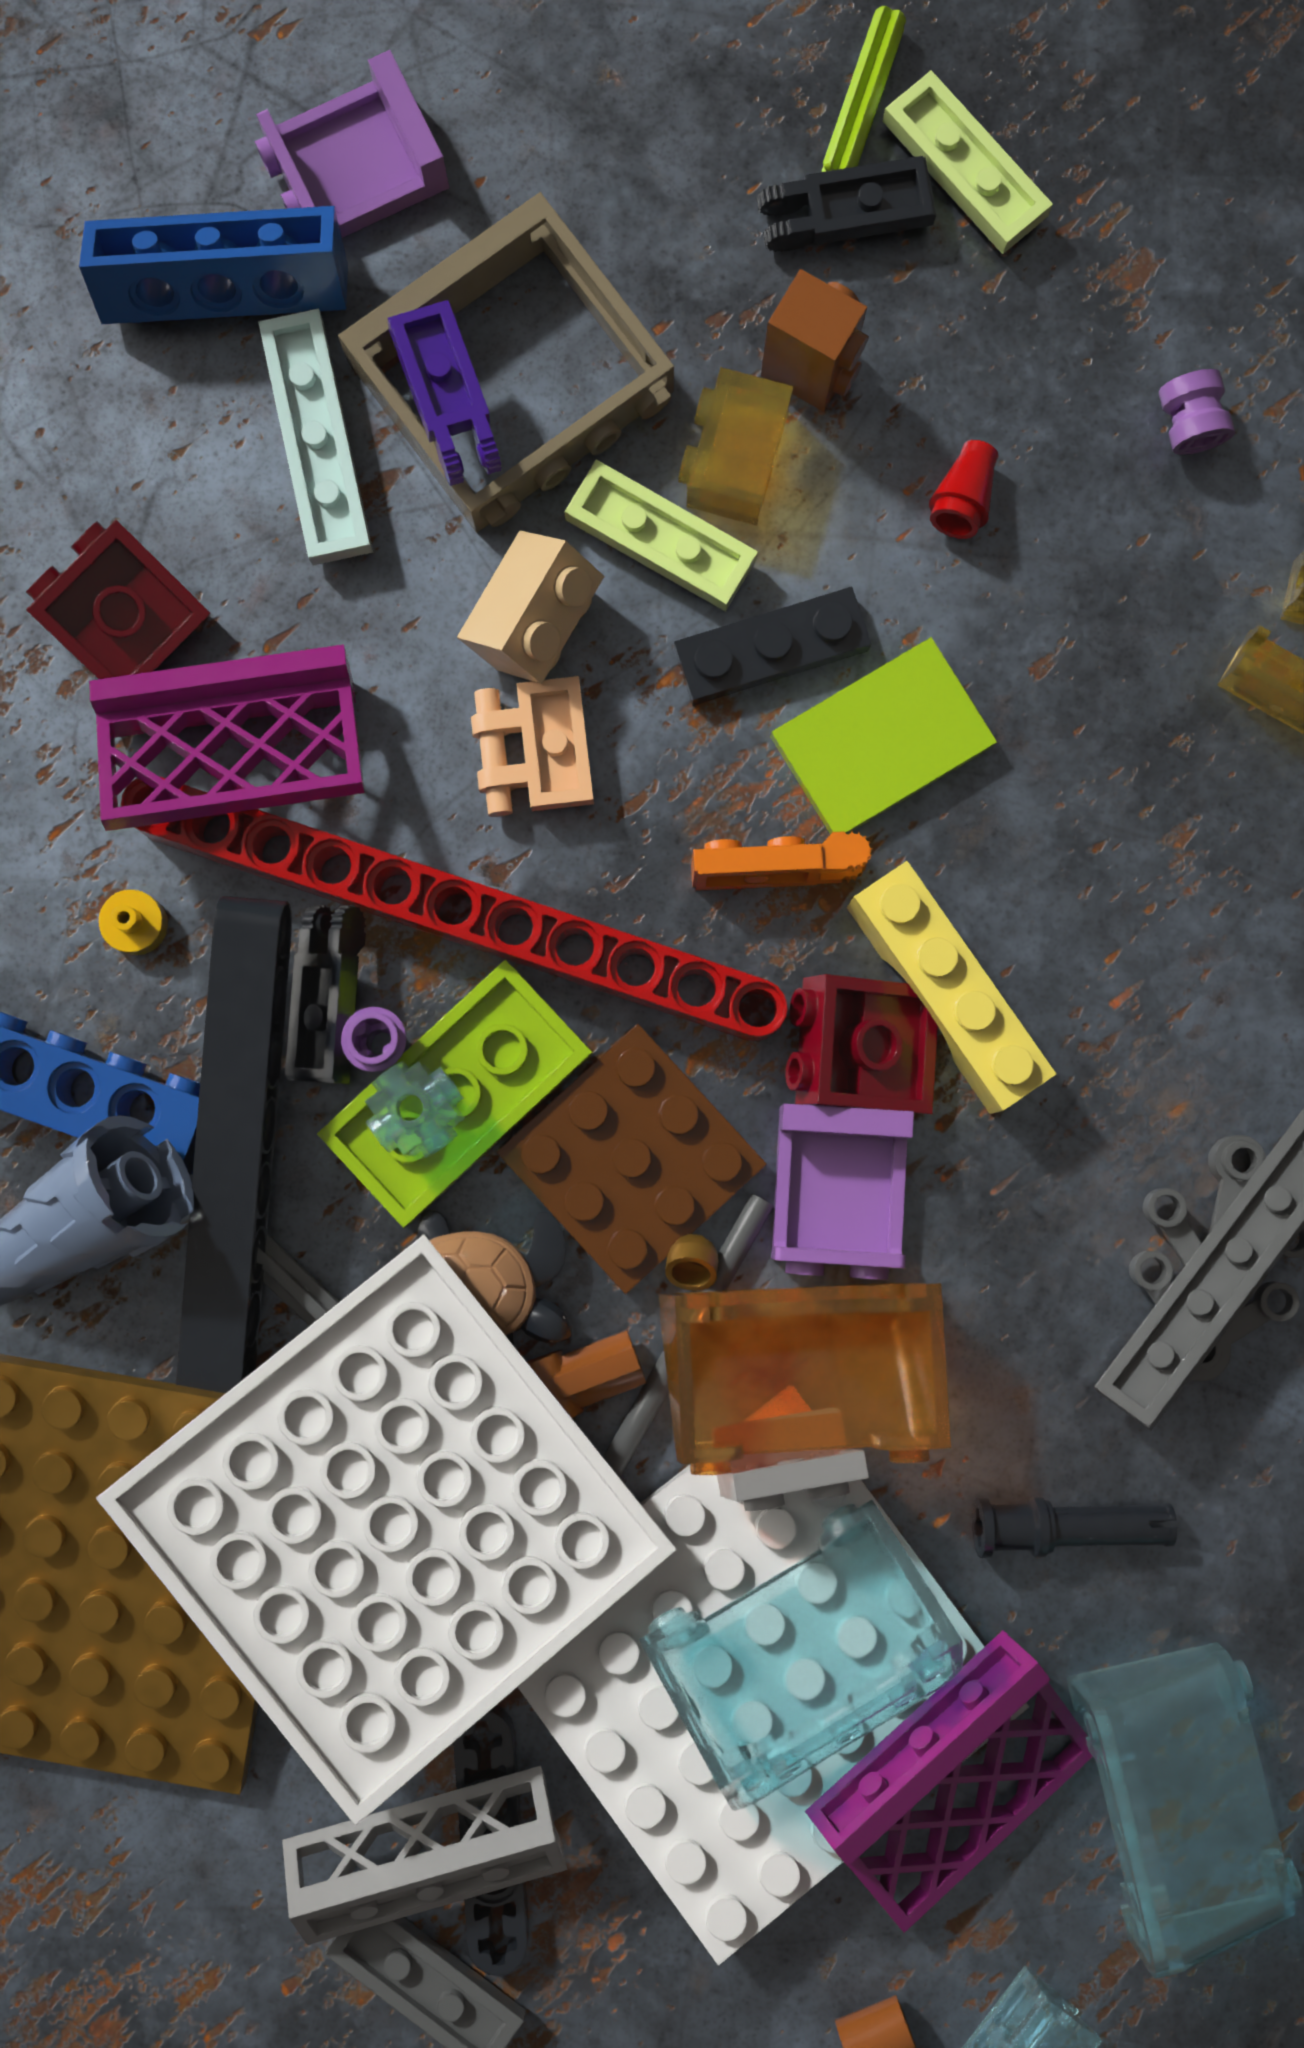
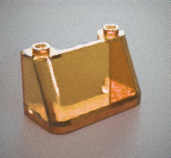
(806, 1371)

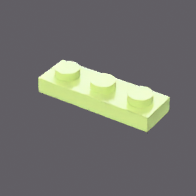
(967, 162)
(660, 535)

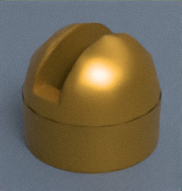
(692, 1263)

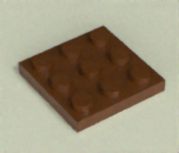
(631, 1158)

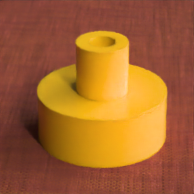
(145, 927)

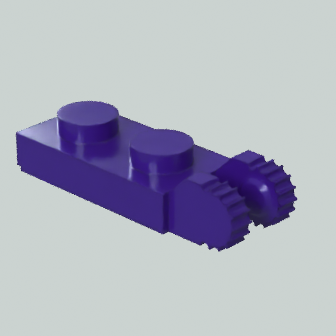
(444, 385)

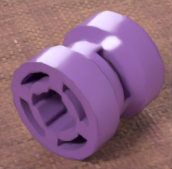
(1196, 411)

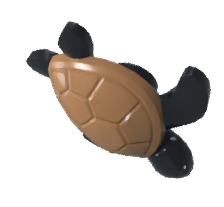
(504, 1278)

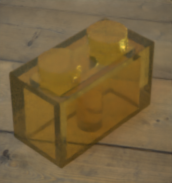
(737, 445)

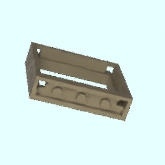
(466, 277)

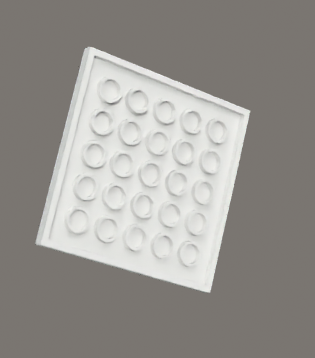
(387, 1527)
(633, 1750)

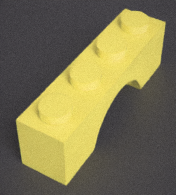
(969, 1010)

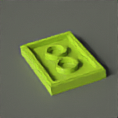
(883, 738)

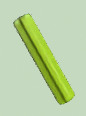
(865, 89)

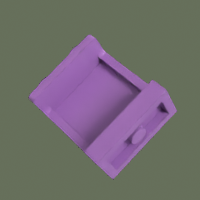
(357, 151)
(840, 1189)

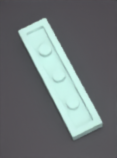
(315, 437)

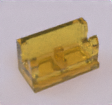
(1267, 678)

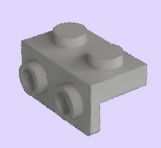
(763, 1478)

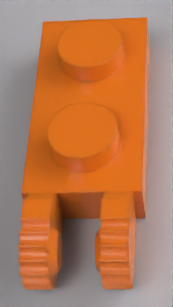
(779, 864)

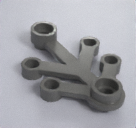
(1185, 1243)

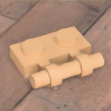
(553, 745)

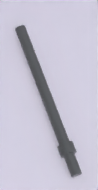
(656, 1386)

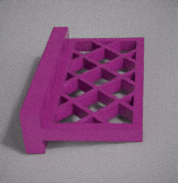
(225, 698)
(928, 1753)

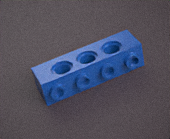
(215, 265)
(117, 1083)

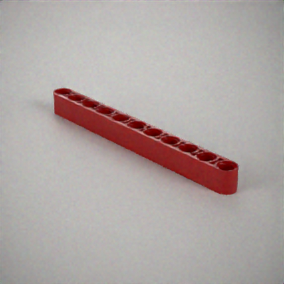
(490, 907)

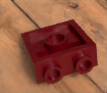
(115, 605)
(862, 1045)

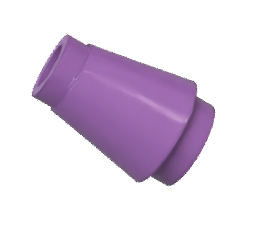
(360, 1032)

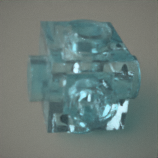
(439, 1115)

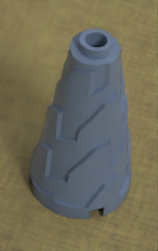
(94, 1206)

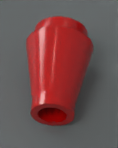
(965, 493)

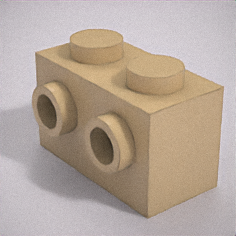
(531, 606)

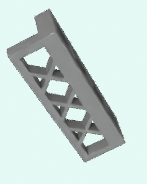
(424, 1879)

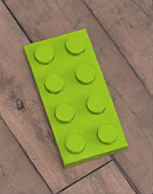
(504, 1058)

